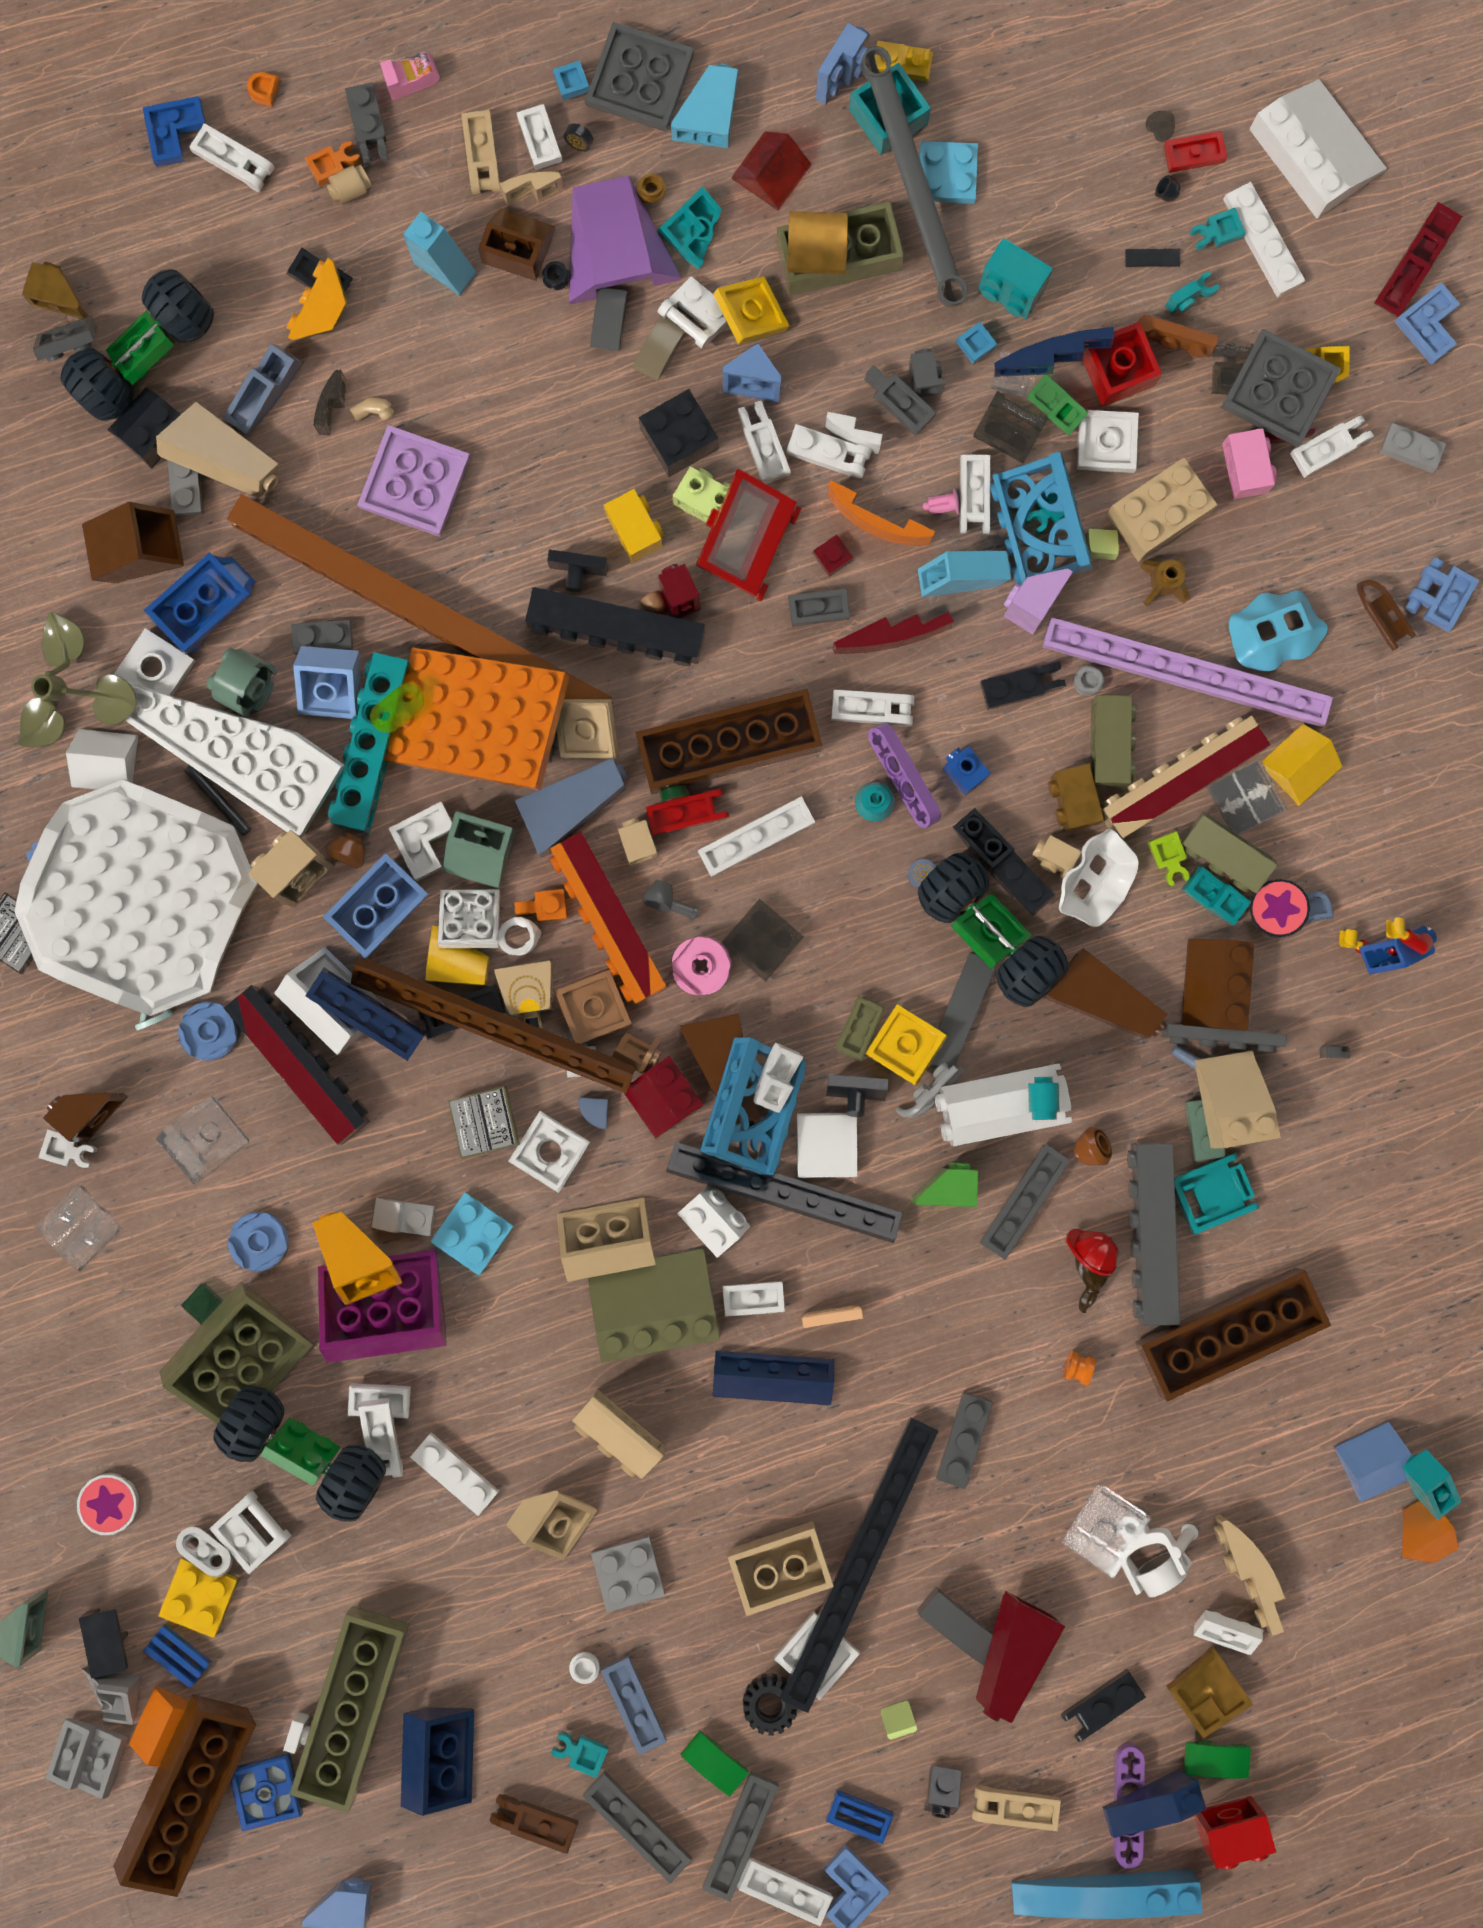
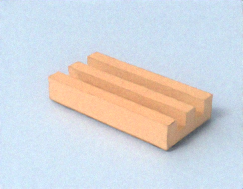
(831, 1316)

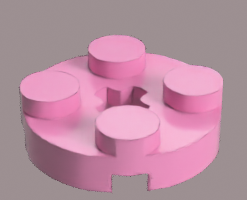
(684, 965)

